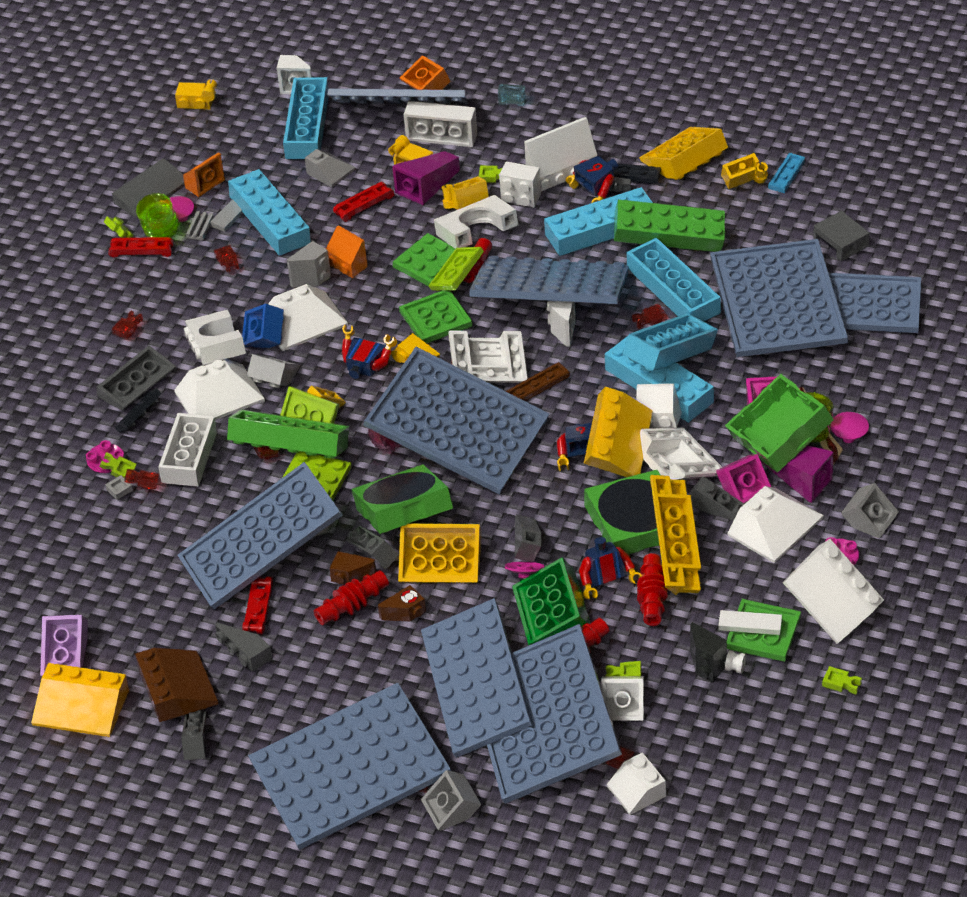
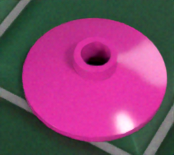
(524, 569)

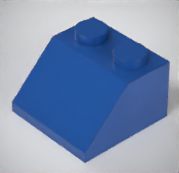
(263, 326)

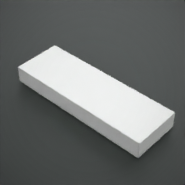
(750, 622)

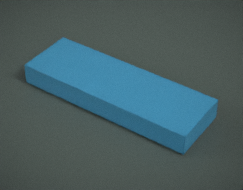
(786, 173)

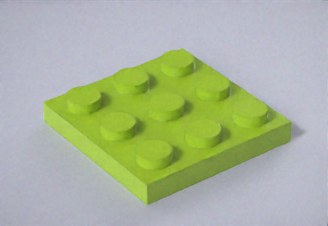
(328, 471)

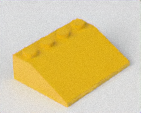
(686, 151)
(615, 433)
(439, 553)
(80, 699)

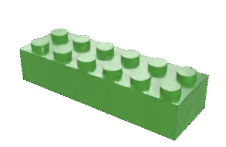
(670, 224)
(288, 433)

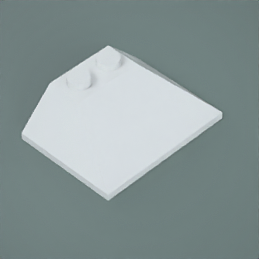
(306, 315)
(490, 358)
(218, 389)
(676, 454)
(772, 523)

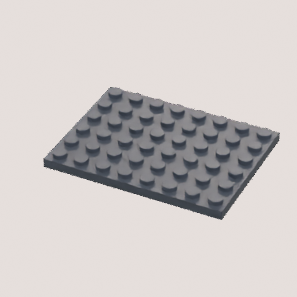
(550, 280)
(778, 298)
(456, 420)
(567, 717)
(349, 765)

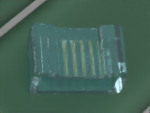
(511, 94)

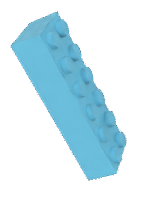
(306, 117)
(269, 212)
(588, 223)
(673, 281)
(669, 342)
(692, 391)

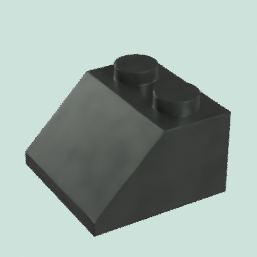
(707, 652)

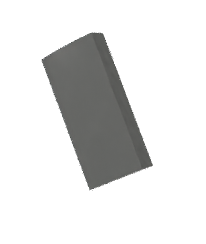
(158, 178)
(134, 378)

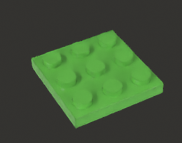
(424, 258)
(435, 316)
(766, 645)

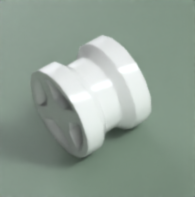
(735, 662)

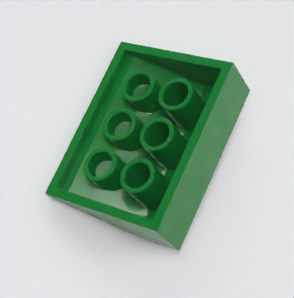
(550, 601)

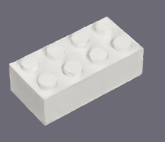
(440, 123)
(187, 449)

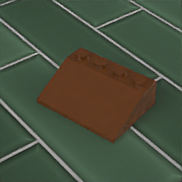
(175, 681)

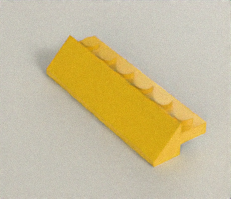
(676, 534)

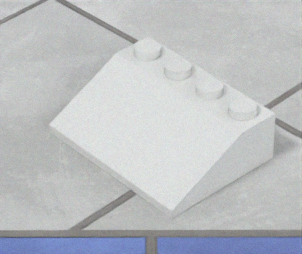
(560, 151)
(833, 590)

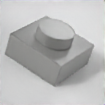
(118, 487)

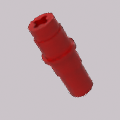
(486, 245)

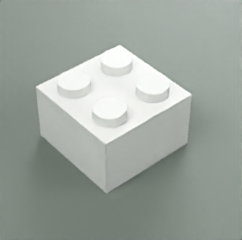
(520, 184)

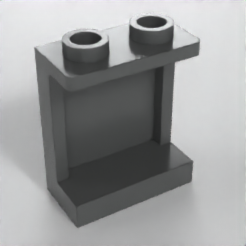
(842, 234)

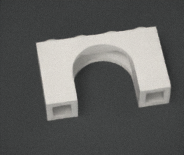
(454, 226)
(214, 337)

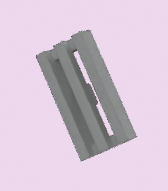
(197, 223)

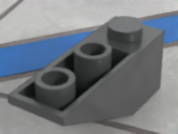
(714, 500)
(526, 538)
(373, 547)
(245, 645)
(194, 735)

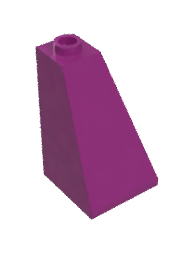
(424, 176)
(808, 471)

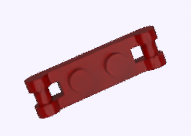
(362, 200)
(141, 246)
(258, 605)

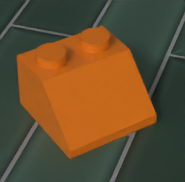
(426, 75)
(205, 175)
(347, 252)

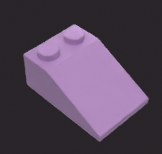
(63, 640)

